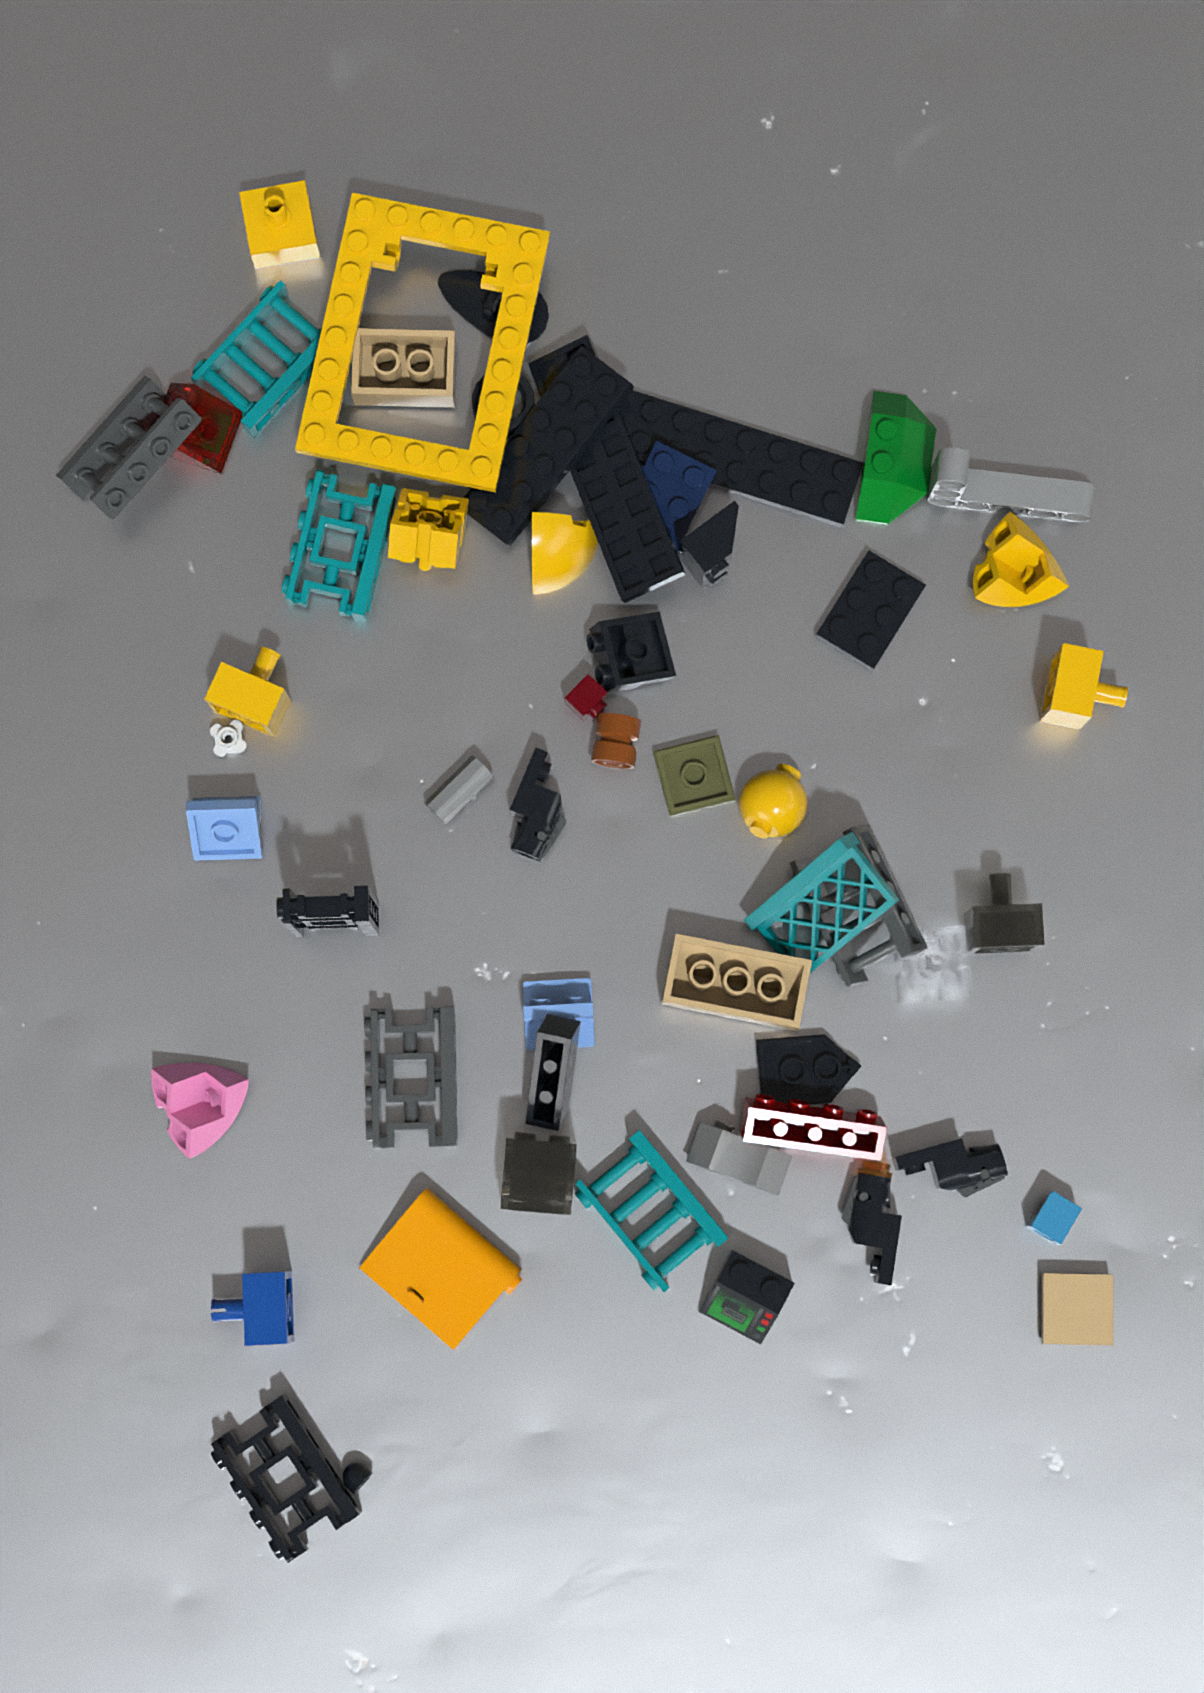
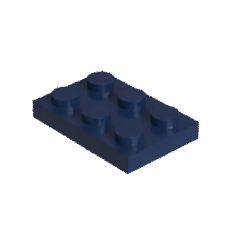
(678, 487)

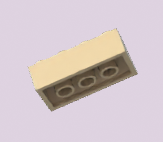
(736, 982)

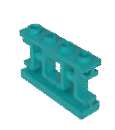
(368, 552)

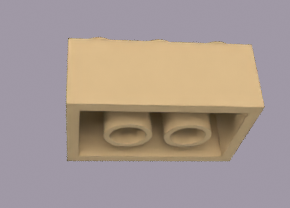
(404, 368)

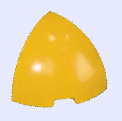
(559, 550)
(1016, 567)

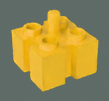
(428, 529)

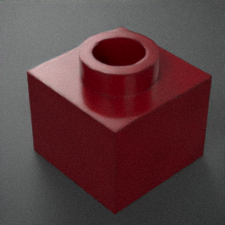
(587, 699)

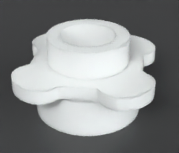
(236, 743)

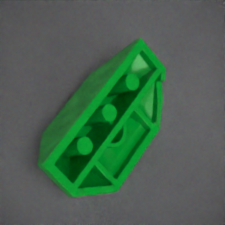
(894, 459)

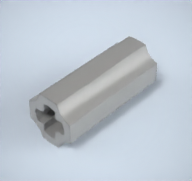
(458, 789)

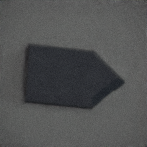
(803, 1068)

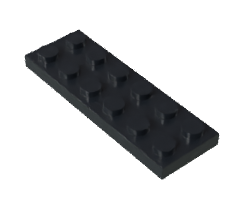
(549, 444)

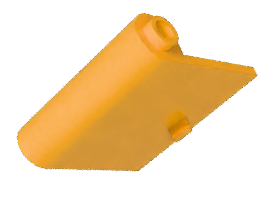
(445, 1264)

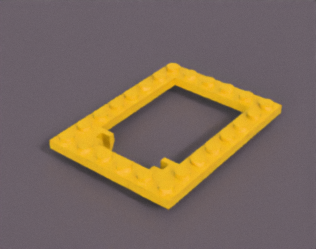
(513, 268)

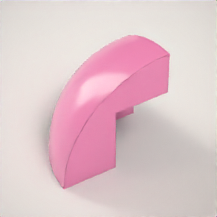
(198, 1101)

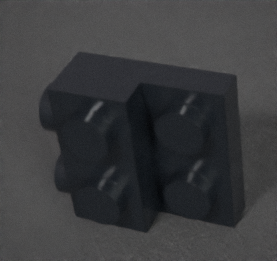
(630, 652)

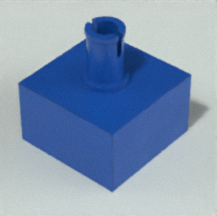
(264, 1308)

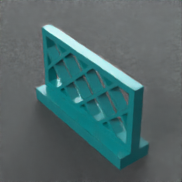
(811, 879)

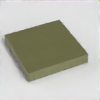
(694, 776)

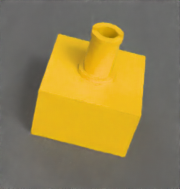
(279, 224)
(1075, 687)
(250, 695)

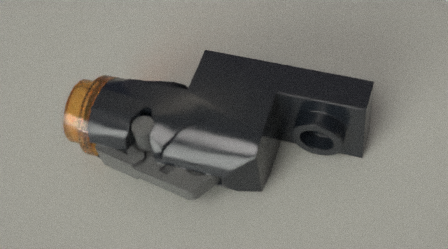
(868, 1217)

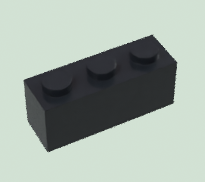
(552, 1072)

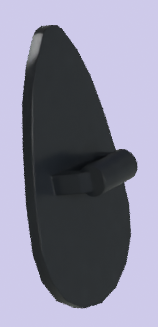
(481, 306)

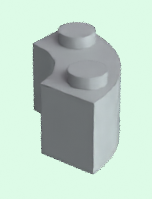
(748, 1162)

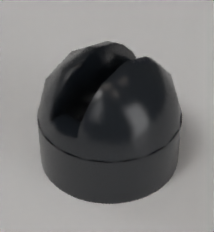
(355, 1476)

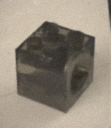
(538, 1174)

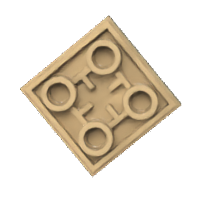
(1077, 1309)

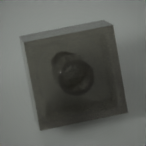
(1003, 925)

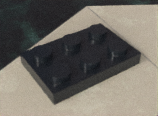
(870, 610)

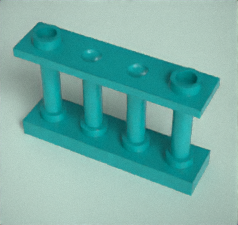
(277, 390)
(661, 1179)

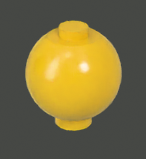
(773, 802)

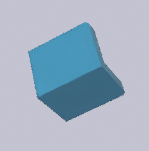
(1054, 1218)

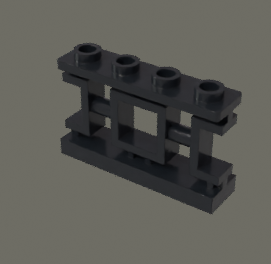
(329, 912)
(310, 1461)

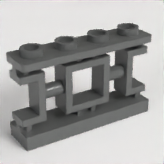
(438, 1077)

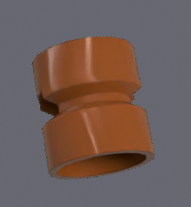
(616, 736)

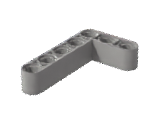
(1001, 492)

